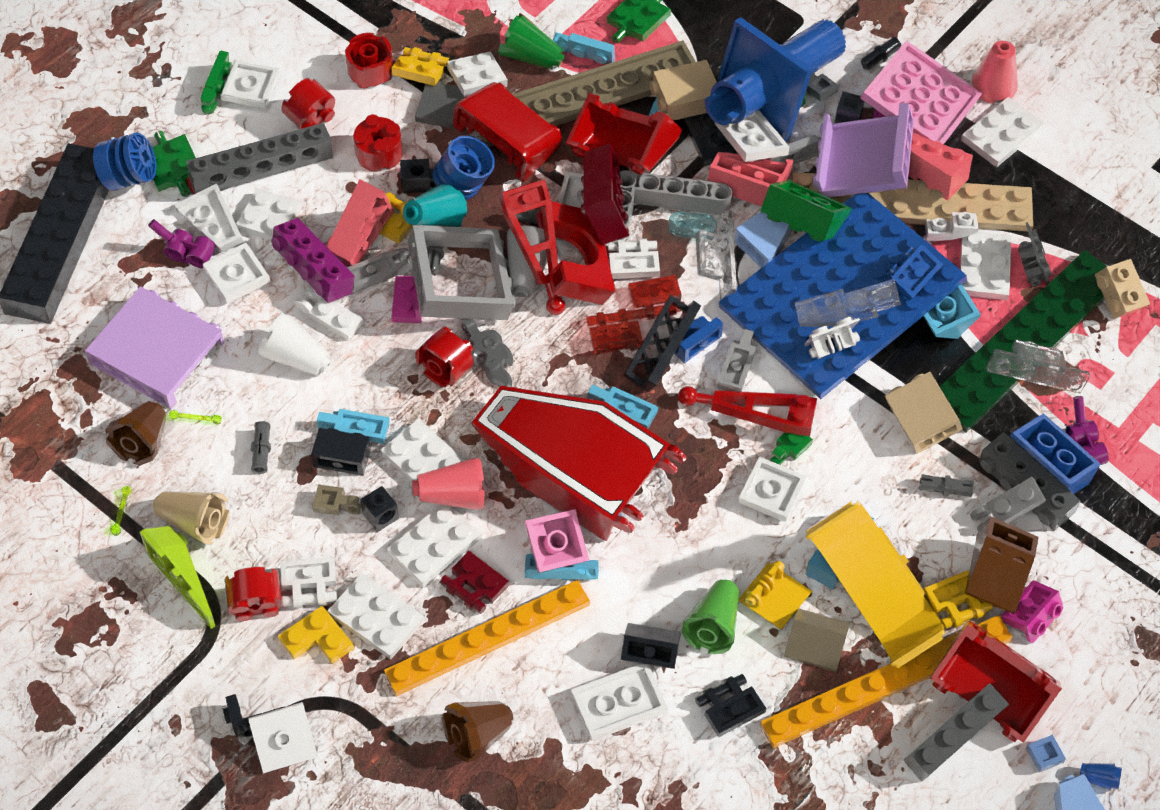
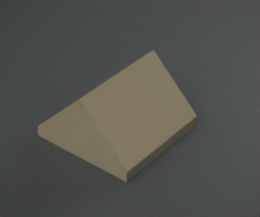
(816, 640)

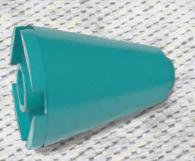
(437, 207)

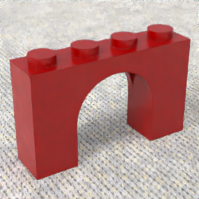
(572, 280)

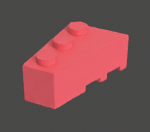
(939, 165)
(748, 179)
(360, 223)

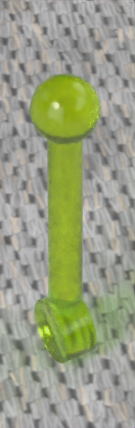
(216, 419)
(115, 529)

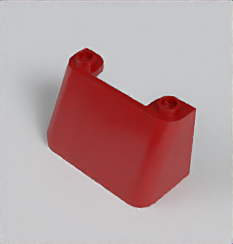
(509, 126)
(635, 137)
(983, 659)

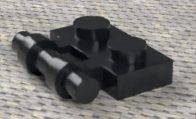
(733, 711)

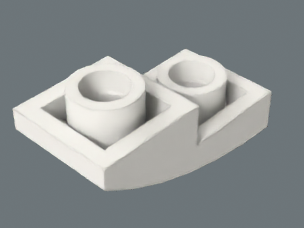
(960, 226)

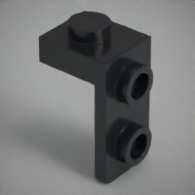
(233, 715)

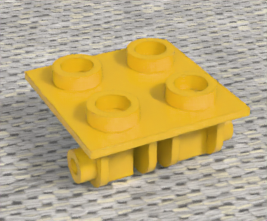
(775, 595)

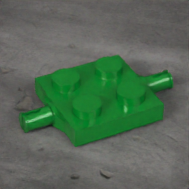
(637, 18)
(171, 162)

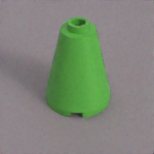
(713, 618)

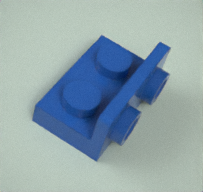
(914, 271)

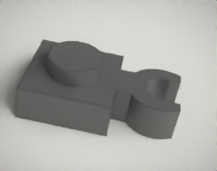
(821, 87)

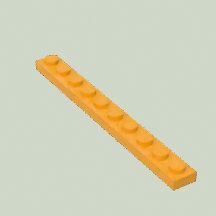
(864, 690)

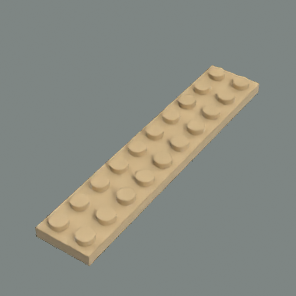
(994, 205)

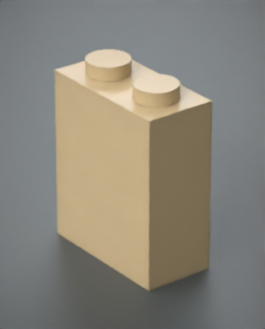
(683, 89)
(923, 412)

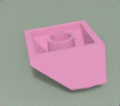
(556, 541)

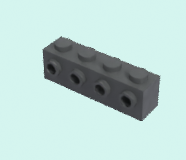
(1014, 465)

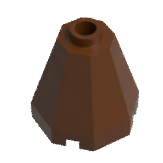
(137, 433)
(475, 726)

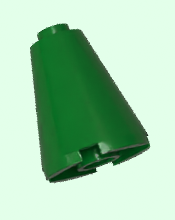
(530, 44)

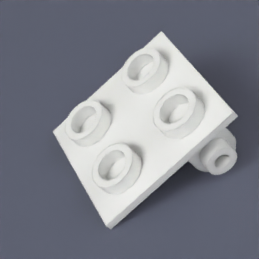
(822, 334)

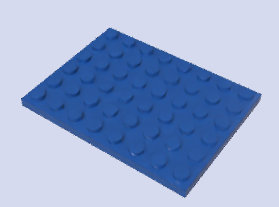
(851, 260)

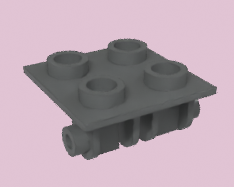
(1034, 259)

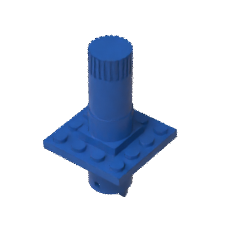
(770, 75)

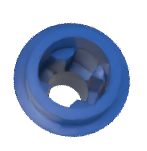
(1102, 774)

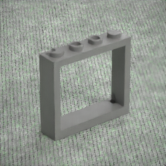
(460, 306)

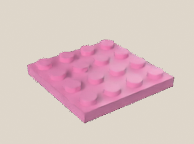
(934, 93)

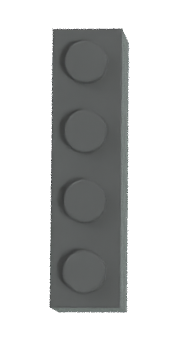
(955, 732)

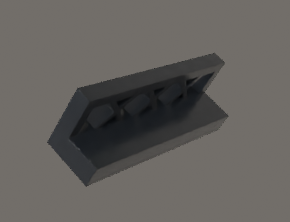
(670, 346)

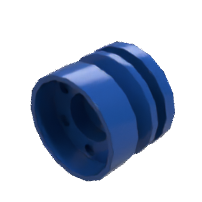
(124, 161)
(464, 165)

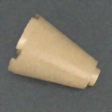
(194, 513)

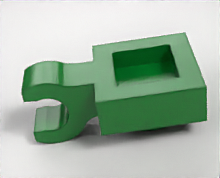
(790, 445)

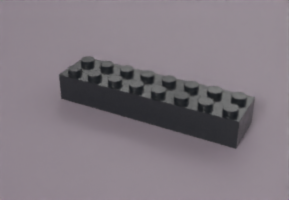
(55, 238)

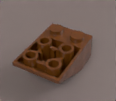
(1001, 564)

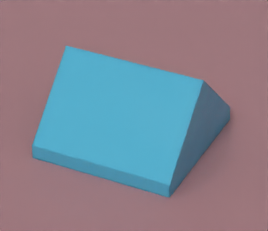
(952, 314)

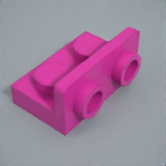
(405, 301)
(1035, 610)

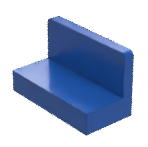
(699, 337)

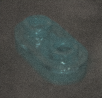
(691, 224)

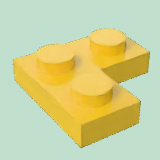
(319, 630)

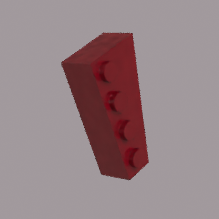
(603, 194)

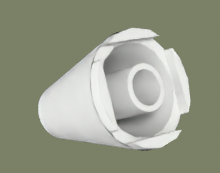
(294, 346)

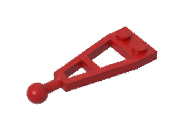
(524, 199)
(799, 416)

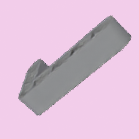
(673, 194)

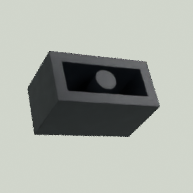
(341, 451)
(650, 645)

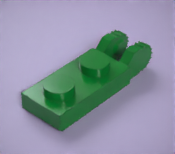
(215, 82)

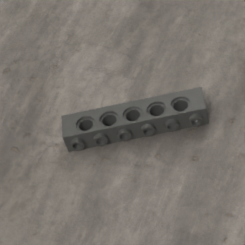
(261, 158)

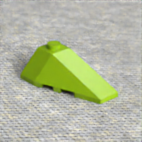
(171, 556)

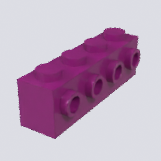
(312, 260)

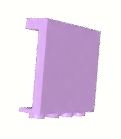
(864, 154)
(153, 345)

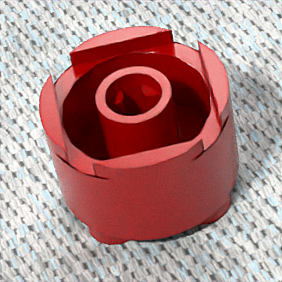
(369, 60)
(309, 104)
(377, 143)
(445, 357)
(253, 593)

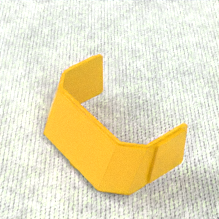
(878, 582)

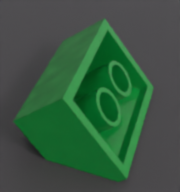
(804, 210)

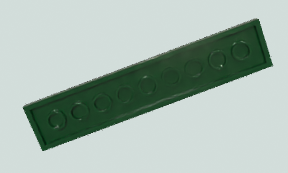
(1043, 321)

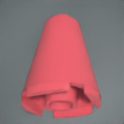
(997, 73)
(452, 485)

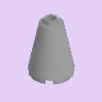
(521, 275)

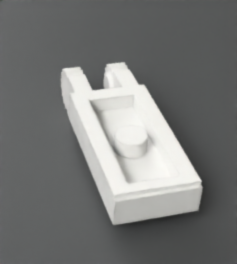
(330, 314)

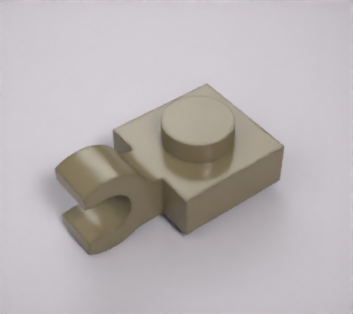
(332, 499)

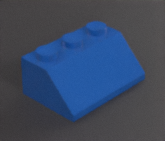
(1057, 452)

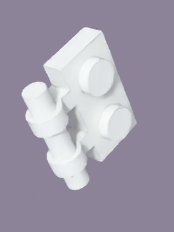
(633, 264)
(308, 574)

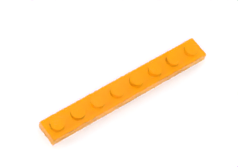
(486, 638)

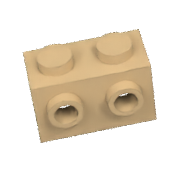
(1122, 289)

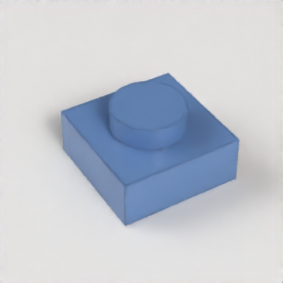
(1046, 753)

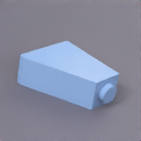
(762, 238)
(1076, 795)

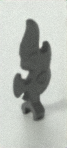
(496, 353)

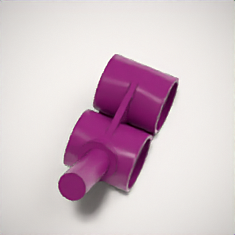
(181, 246)
(1086, 433)

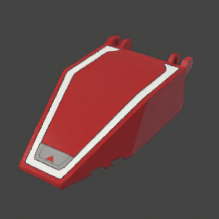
(575, 453)

